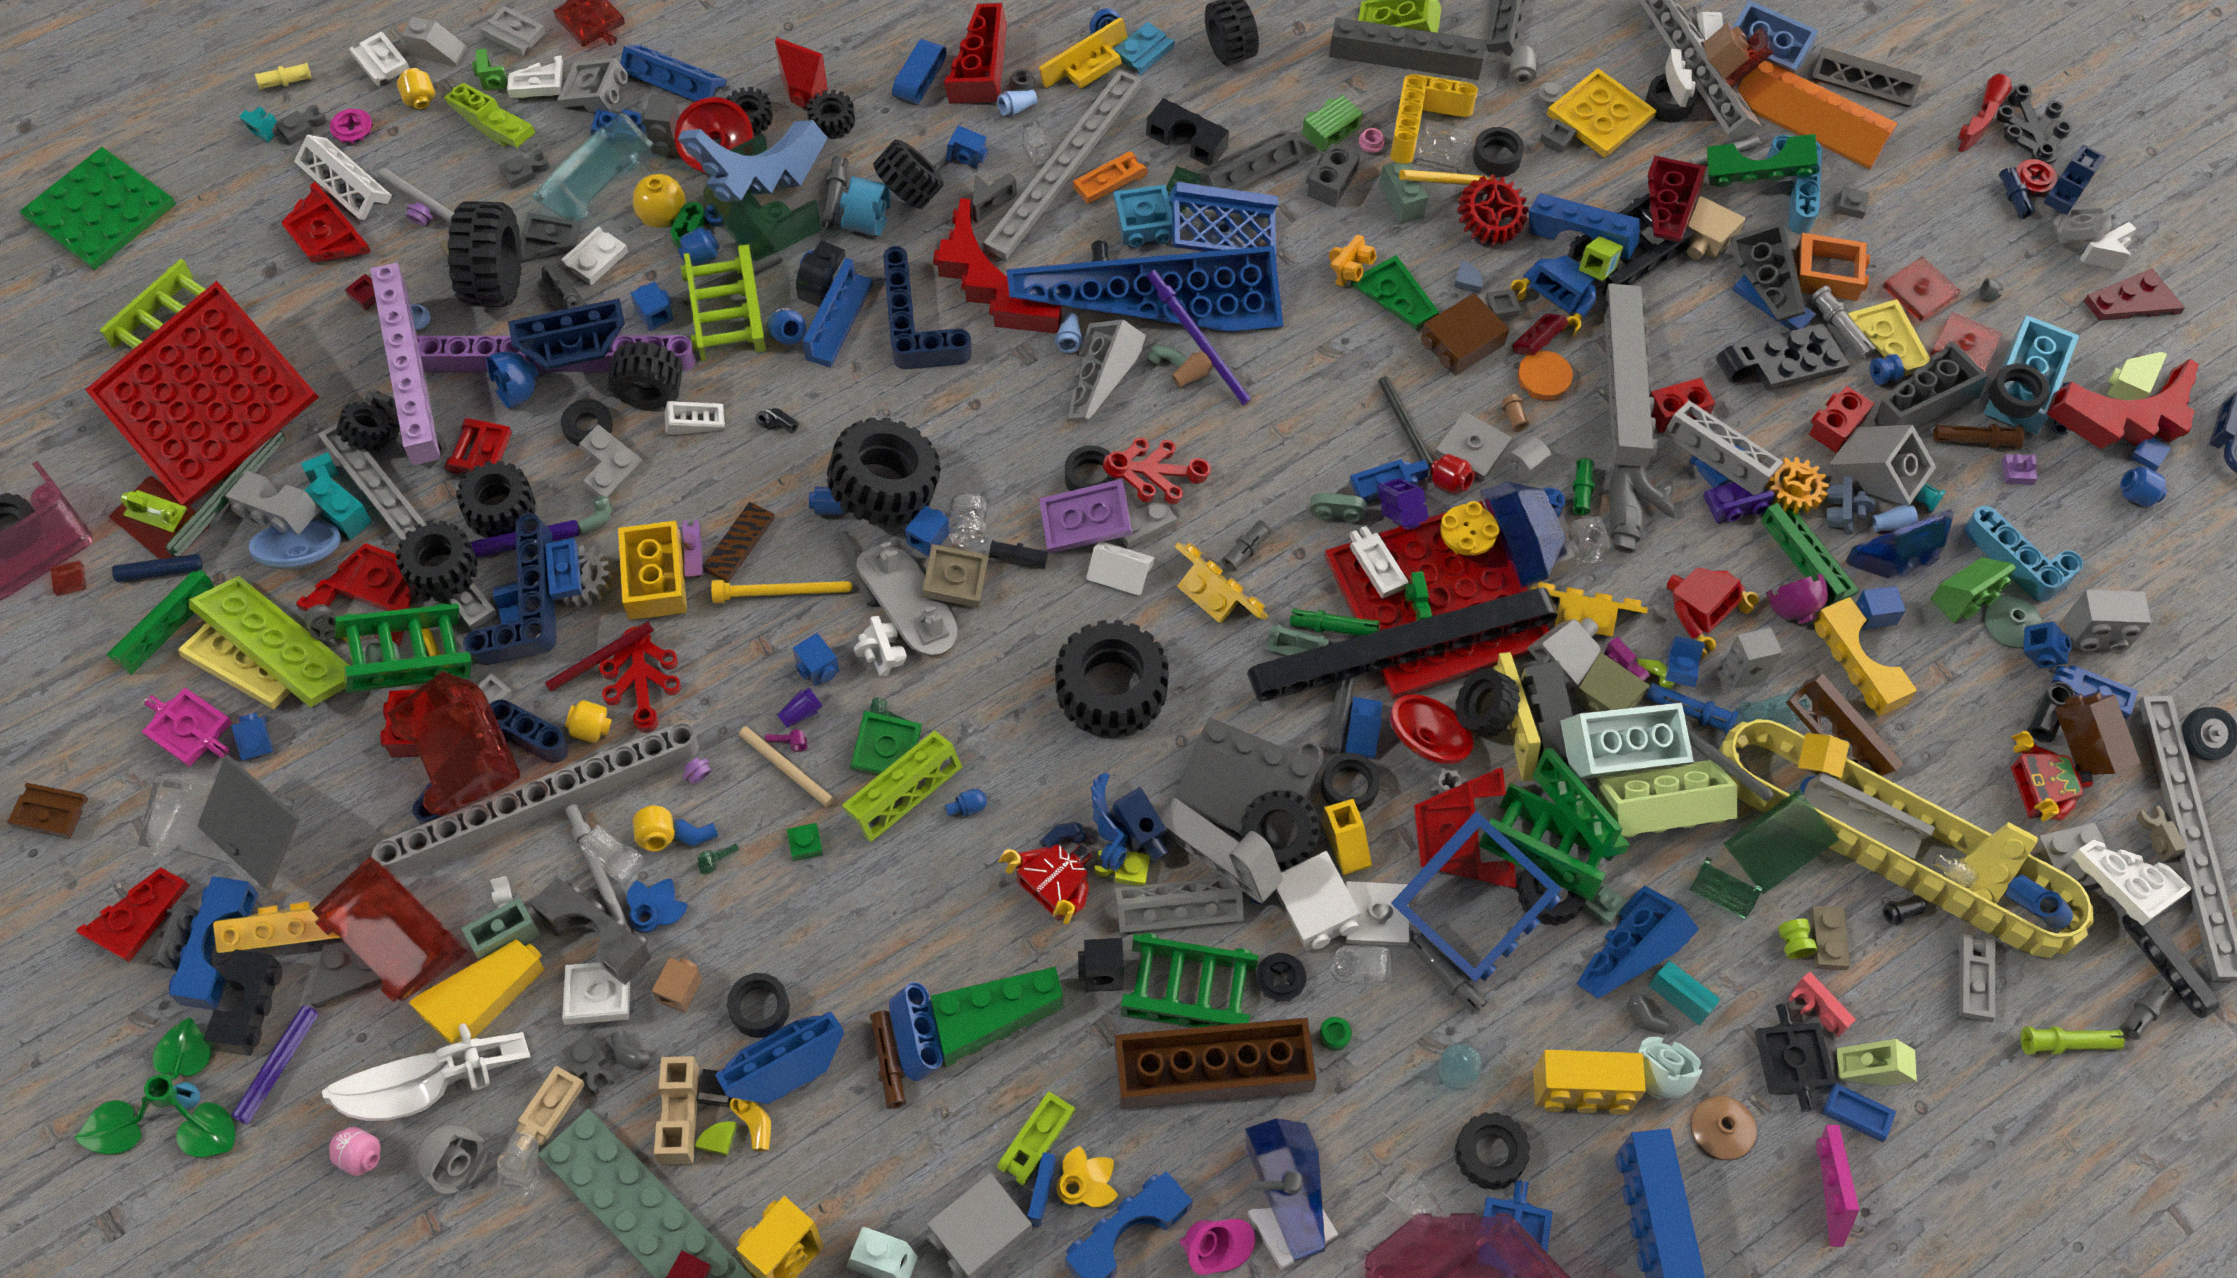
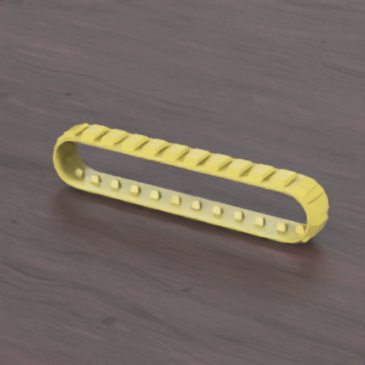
(1909, 873)

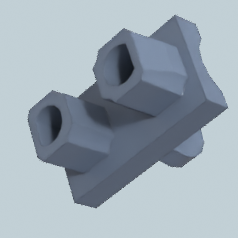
(1844, 494)

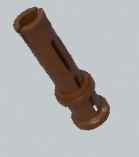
(1991, 436)

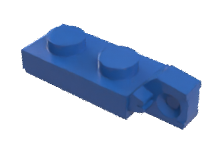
(1366, 482)

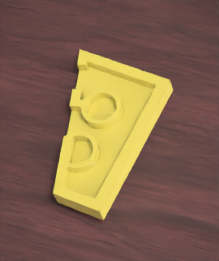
(1892, 333)
(1999, 860)

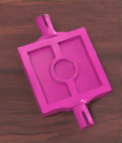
(186, 727)

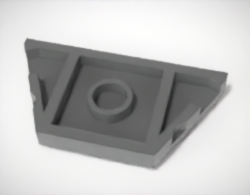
(340, 973)

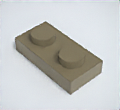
(1830, 937)

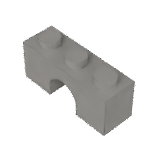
(259, 499)

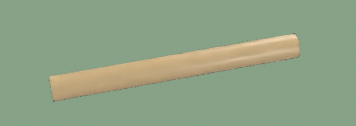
(786, 766)

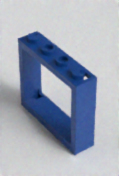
(1507, 943)

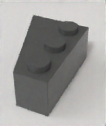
(1548, 704)

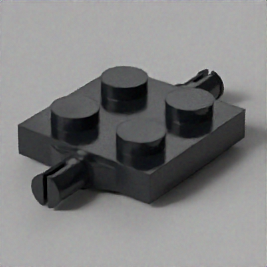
(1794, 1058)

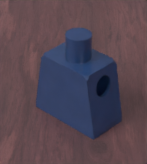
(1137, 815)

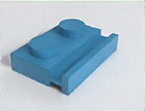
(1144, 48)

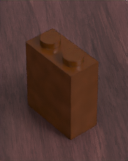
(1464, 334)
(2097, 733)

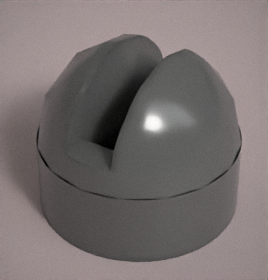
(1990, 289)

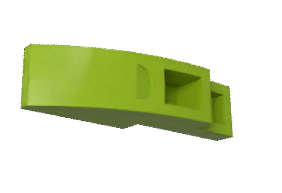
(488, 117)

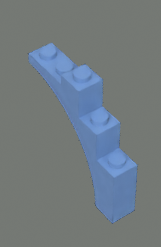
(734, 173)

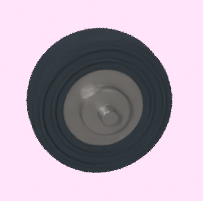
(2210, 733)

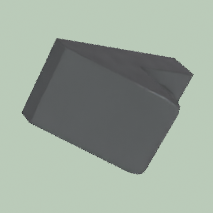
(989, 198)

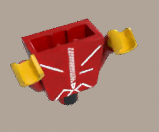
(1706, 600)
(1052, 878)

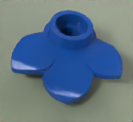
(654, 901)

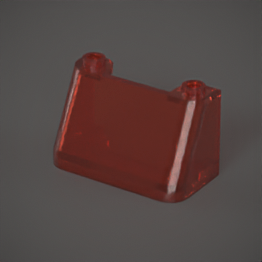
(456, 742)
(389, 930)

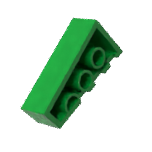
(993, 1010)

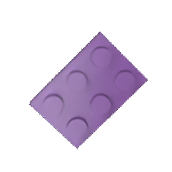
(1085, 516)

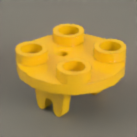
(1479, 523)

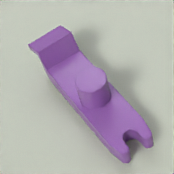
(692, 549)

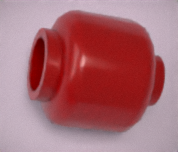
(1452, 474)

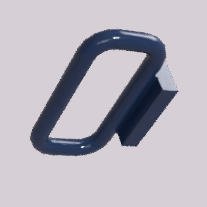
(2226, 431)

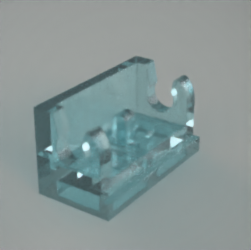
(1771, 709)

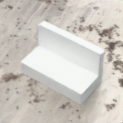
(1119, 568)

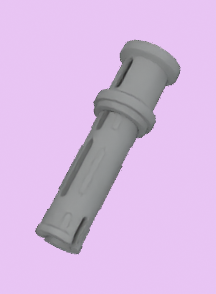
(1835, 313)

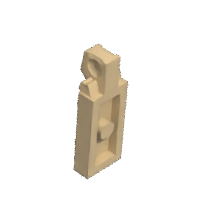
(550, 1104)

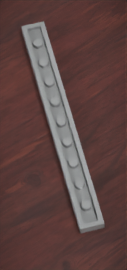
(1062, 165)
(399, 516)
(2187, 813)

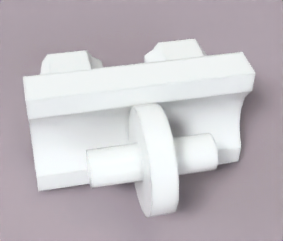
(876, 647)

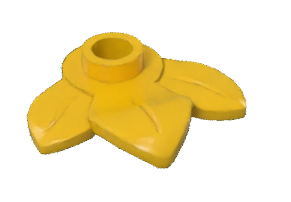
(1089, 1176)

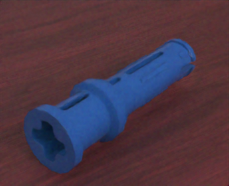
(1657, 693)

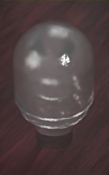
(1957, 871)

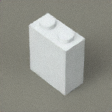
(1317, 902)

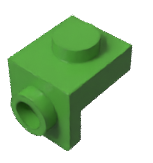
(489, 76)

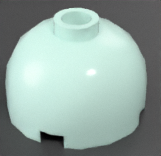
(1669, 1069)

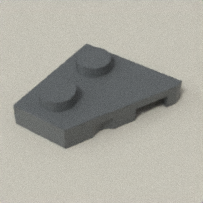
(547, 236)

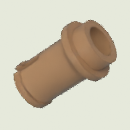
(1513, 407)

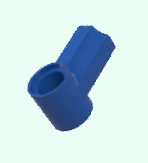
(2039, 901)

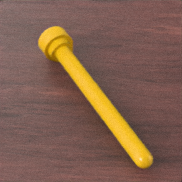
(724, 591)

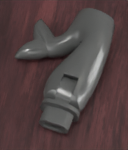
(1625, 508)

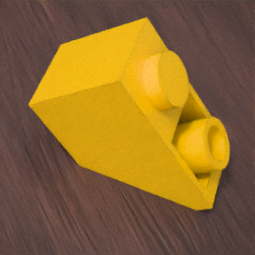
(1347, 836)

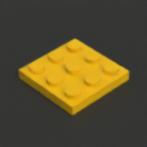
(1602, 112)

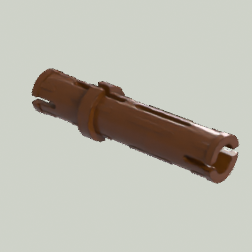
(890, 1072)

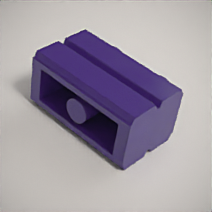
(1403, 503)

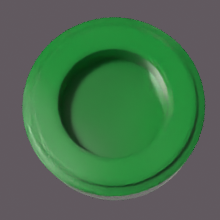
(1335, 1033)

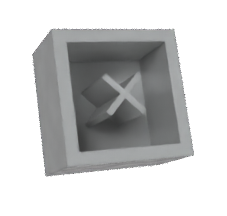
(2107, 620)

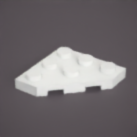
(2133, 883)

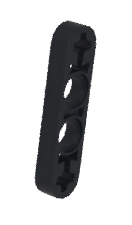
(2172, 966)

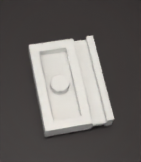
(379, 58)
(594, 255)

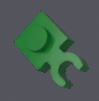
(1417, 593)

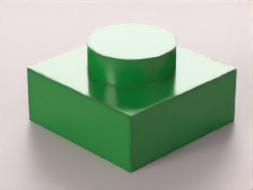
(804, 841)

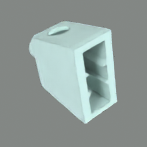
(881, 1256)

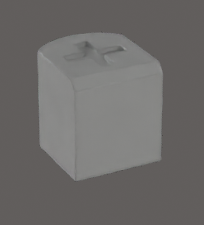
(1529, 458)

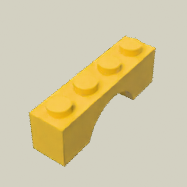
(1881, 685)

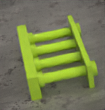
(148, 302)
(748, 310)

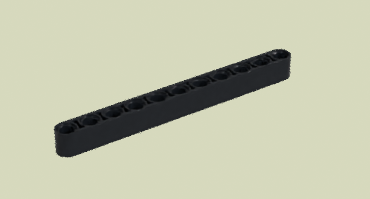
(1401, 644)

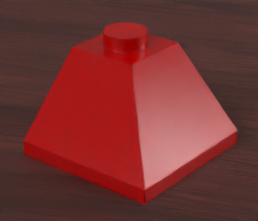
(800, 71)

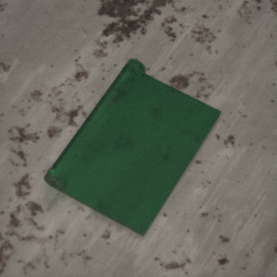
(1781, 841)

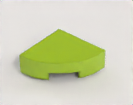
(717, 1138)

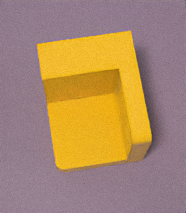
(1823, 755)

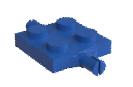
(1533, 1219)

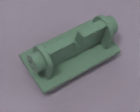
(1289, 641)

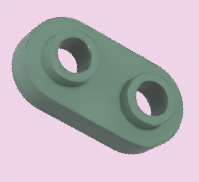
(1338, 507)

